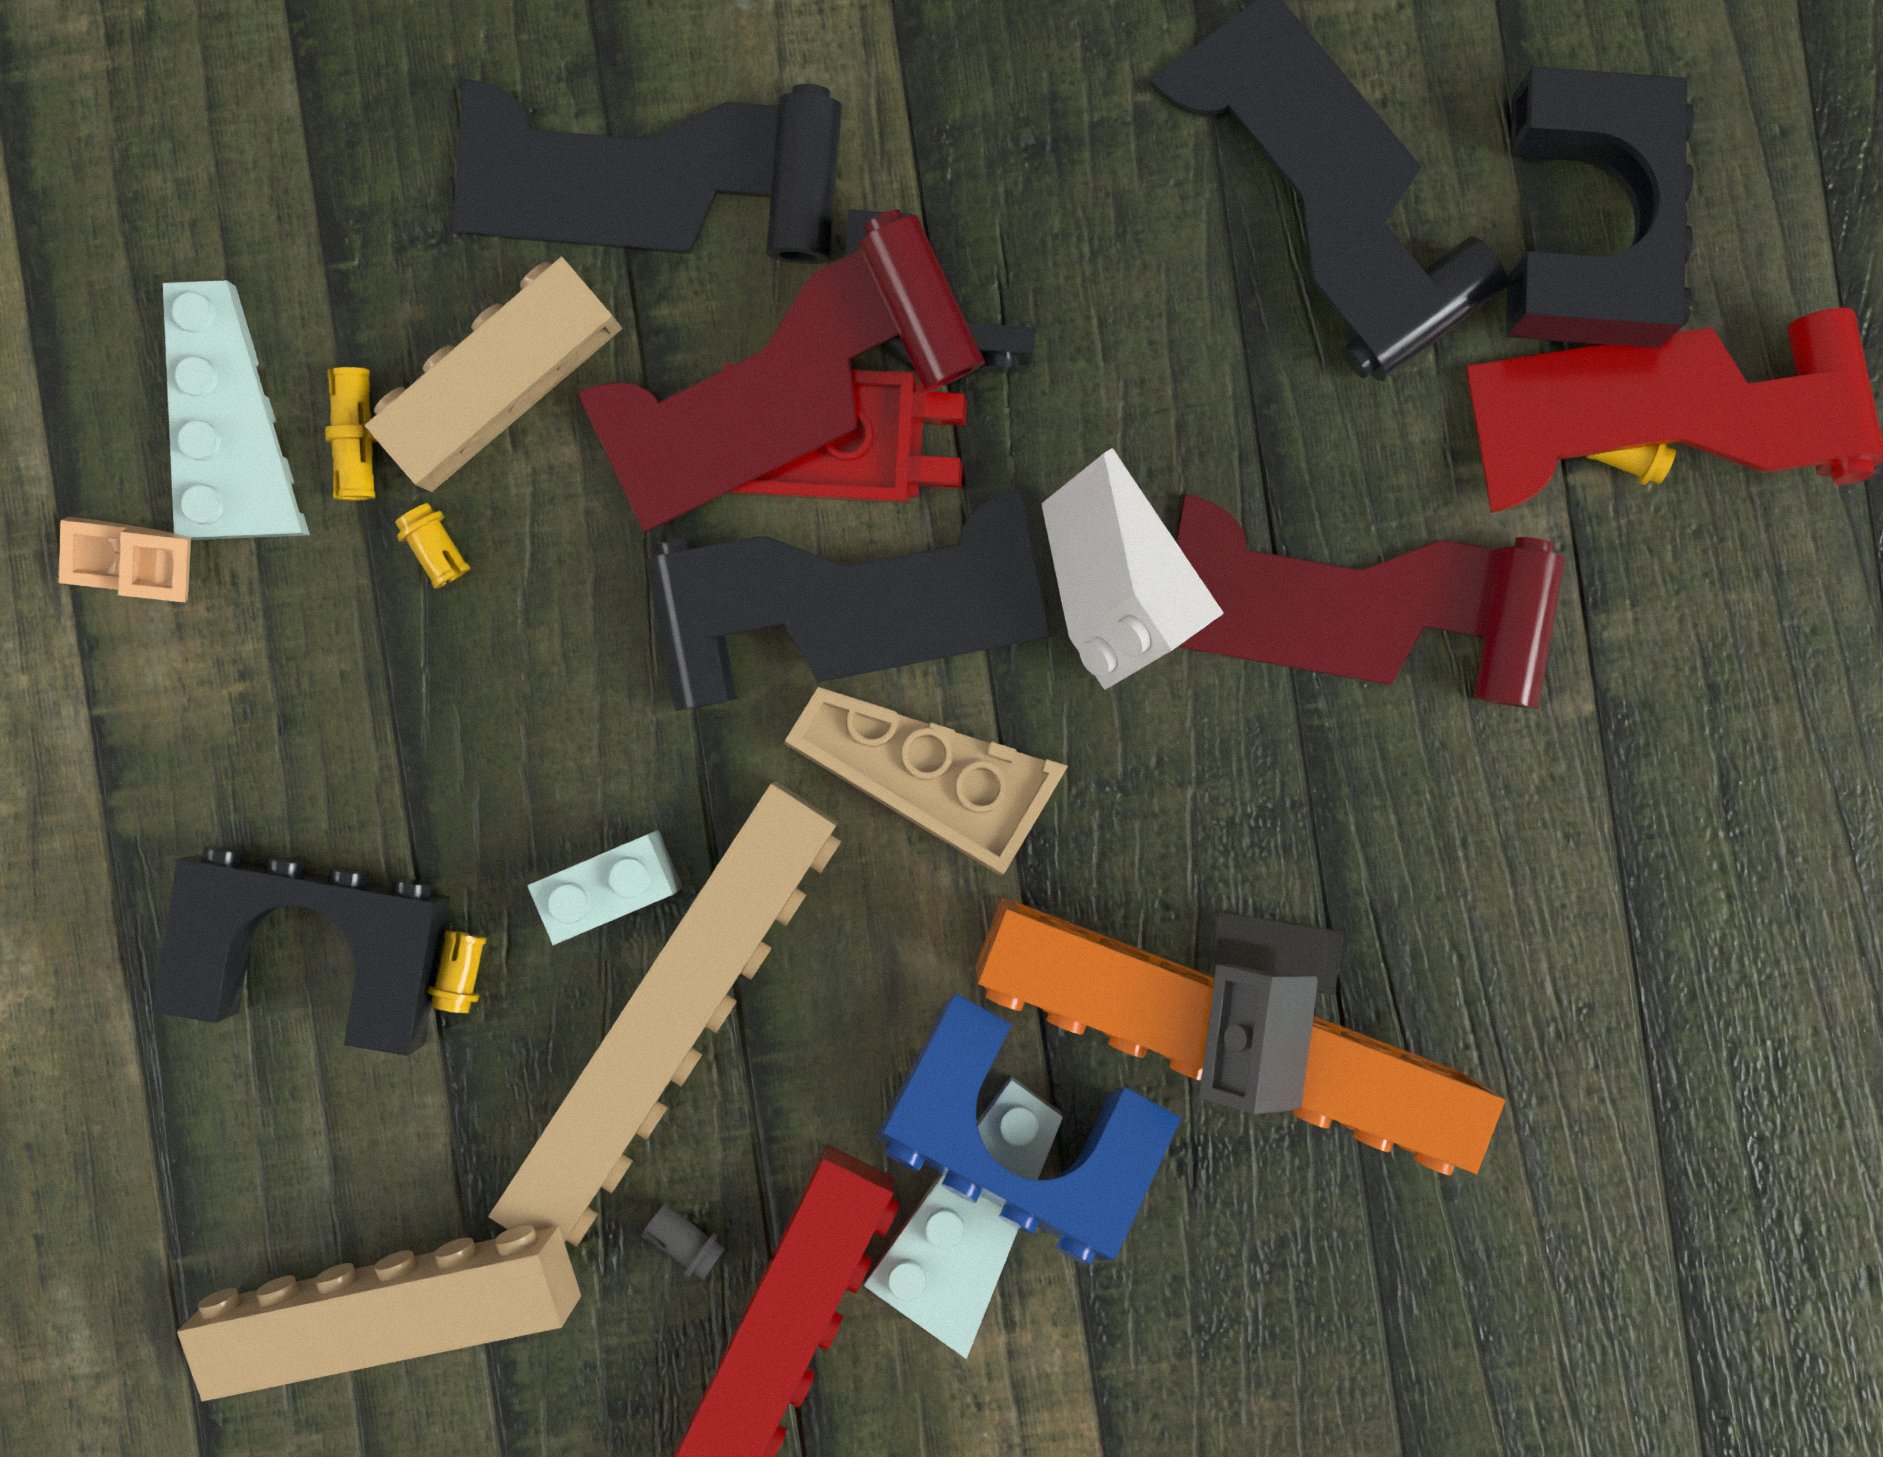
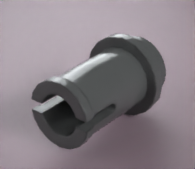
(683, 1241)

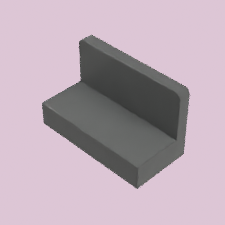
(1258, 1039)

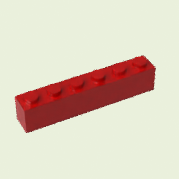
(792, 1310)

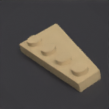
(947, 783)

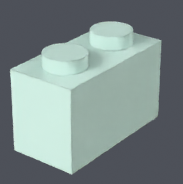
(605, 887)

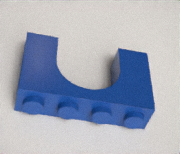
(937, 1126)

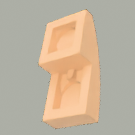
(124, 558)

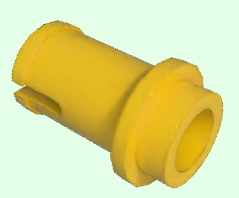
(1647, 463)
(431, 544)
(457, 972)

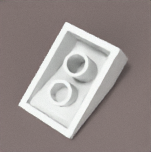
(1120, 573)

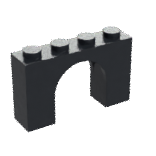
(1639, 136)
(224, 901)

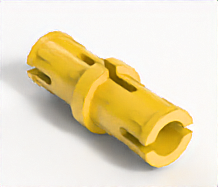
(349, 437)

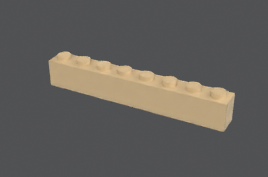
(668, 1014)

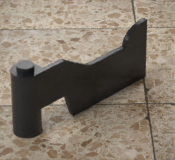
(1347, 178)
(654, 188)
(846, 615)

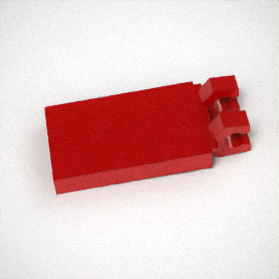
(881, 456)

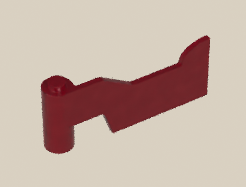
(794, 389)
(1371, 617)

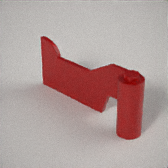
(1682, 393)

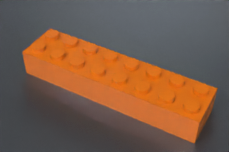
(1167, 1006)

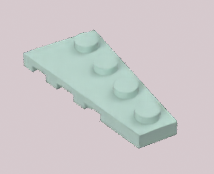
(221, 425)
(953, 1249)

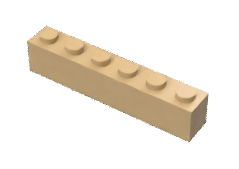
(380, 1312)

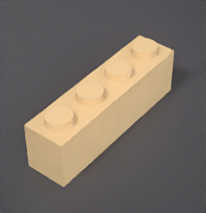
(492, 374)

